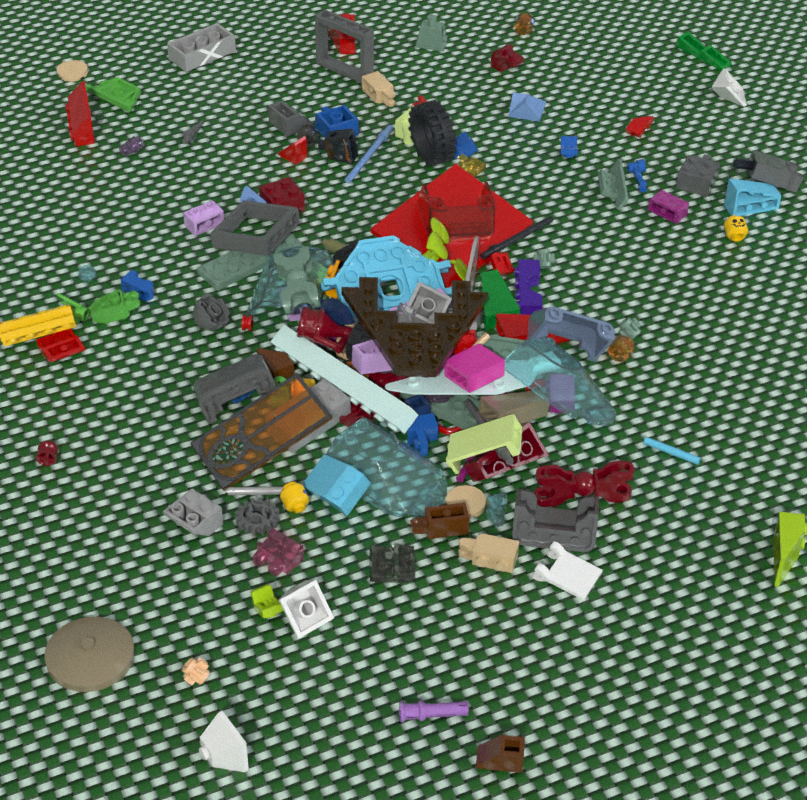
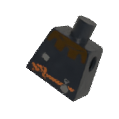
(340, 146)

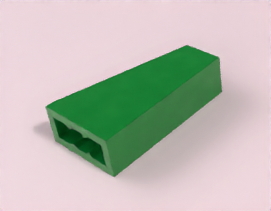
(499, 298)

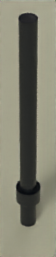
(497, 247)

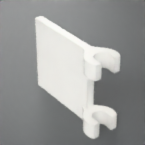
(568, 572)

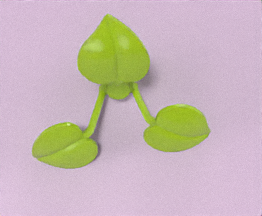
(437, 249)

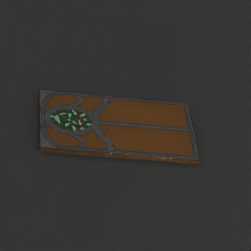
(261, 431)

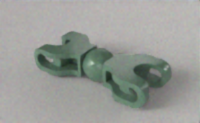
(298, 288)

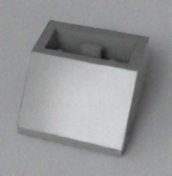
(195, 513)

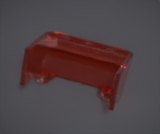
(460, 221)

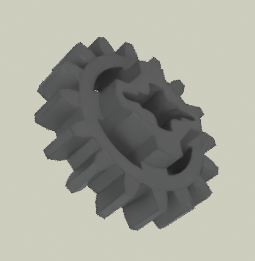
(257, 516)

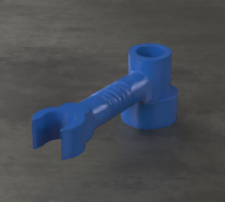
(637, 168)

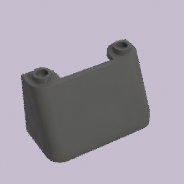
(231, 383)
(543, 525)

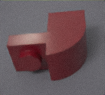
(505, 58)

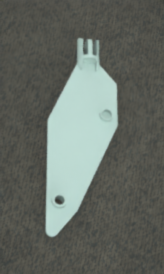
(443, 386)

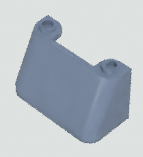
(591, 333)

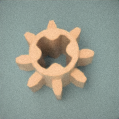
(195, 671)

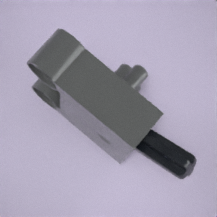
(771, 170)

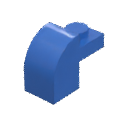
(465, 145)
(422, 431)

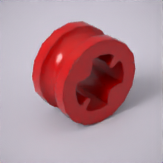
(247, 322)

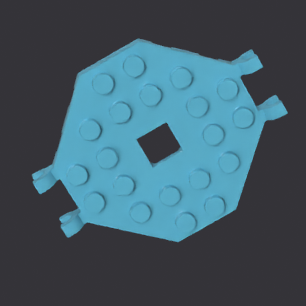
(388, 261)

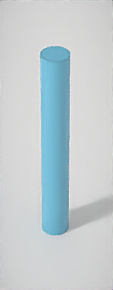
(671, 450)

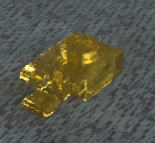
(472, 166)

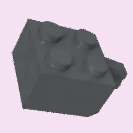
(698, 175)

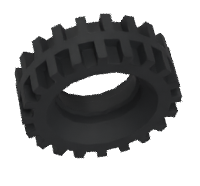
(432, 132)

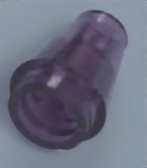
(131, 146)

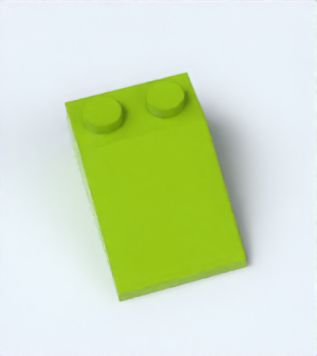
(787, 543)

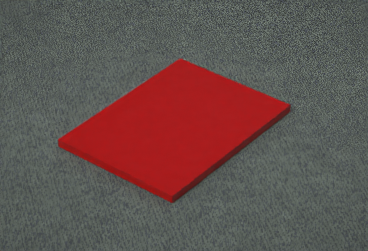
(456, 189)

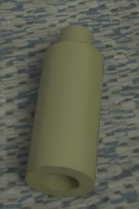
(333, 245)

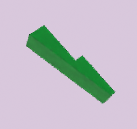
(709, 54)

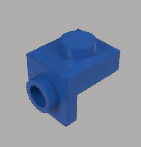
(568, 146)

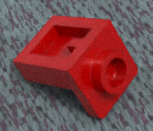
(500, 262)

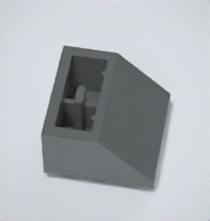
(286, 118)

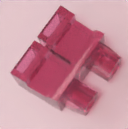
(280, 552)

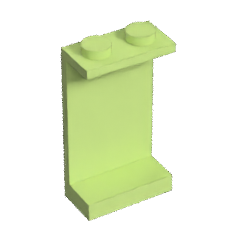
(483, 438)

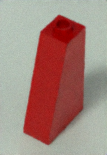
(516, 327)

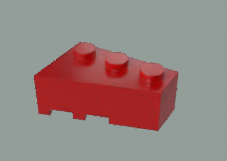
(344, 43)

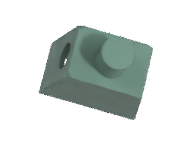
(432, 34)

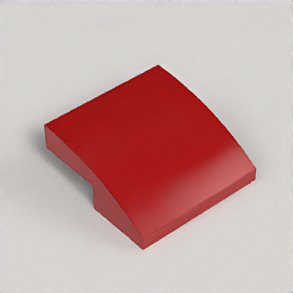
(60, 345)

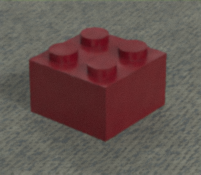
(283, 193)

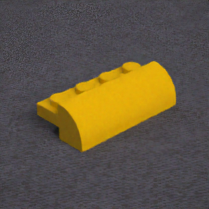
(36, 325)

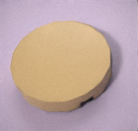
(72, 70)
(472, 496)

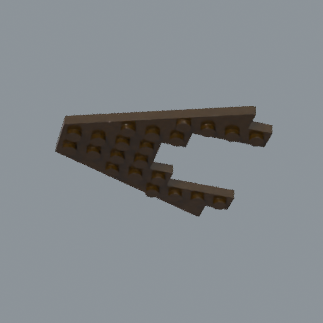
(415, 347)

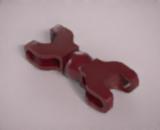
(604, 483)

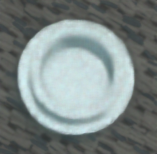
(86, 273)

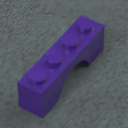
(528, 276)

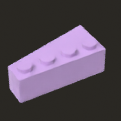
(368, 358)

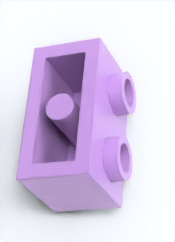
(203, 218)

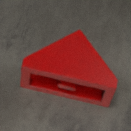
(295, 152)

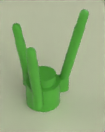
(79, 312)

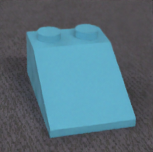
(336, 484)

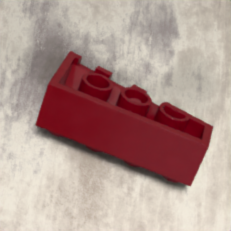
(490, 464)

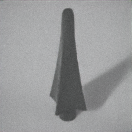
(190, 135)

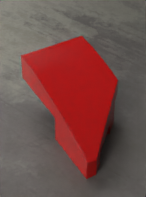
(639, 125)

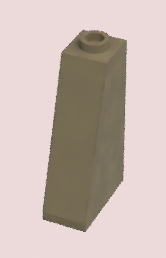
(523, 405)

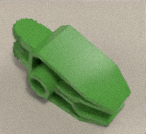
(114, 306)

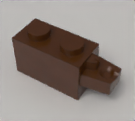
(442, 521)

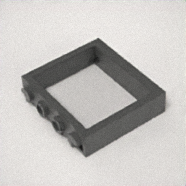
(351, 28)
(286, 218)

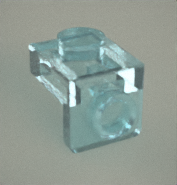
(495, 507)

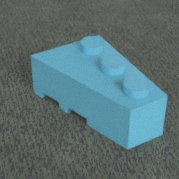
(750, 197)

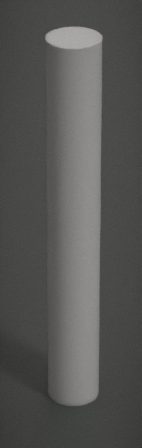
(254, 490)

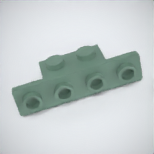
(614, 184)

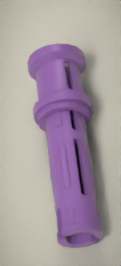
(422, 711)

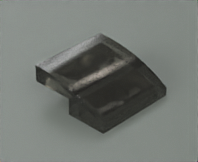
(392, 564)

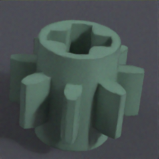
(545, 258)
(630, 327)

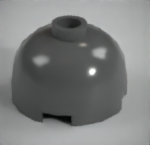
(210, 313)

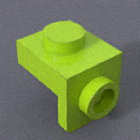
(265, 602)

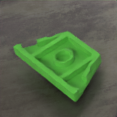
(116, 92)

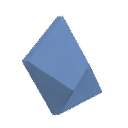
(526, 107)

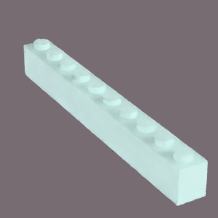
(351, 383)

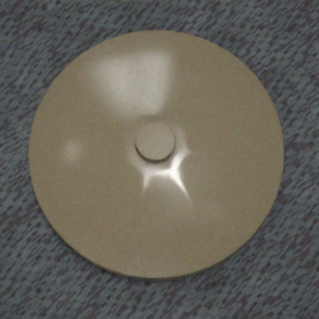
(89, 654)

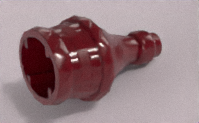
(318, 326)

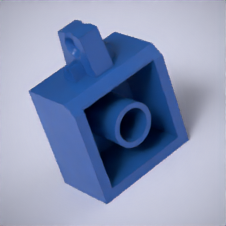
(335, 119)

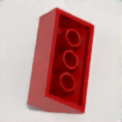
(79, 116)

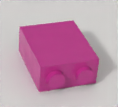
(474, 368)

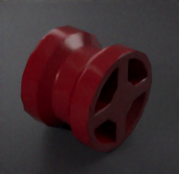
(47, 453)

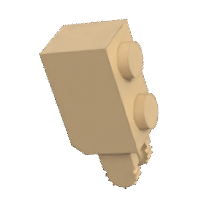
(378, 88)
(490, 552)

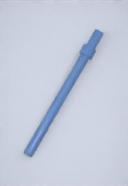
(382, 137)

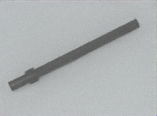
(502, 452)

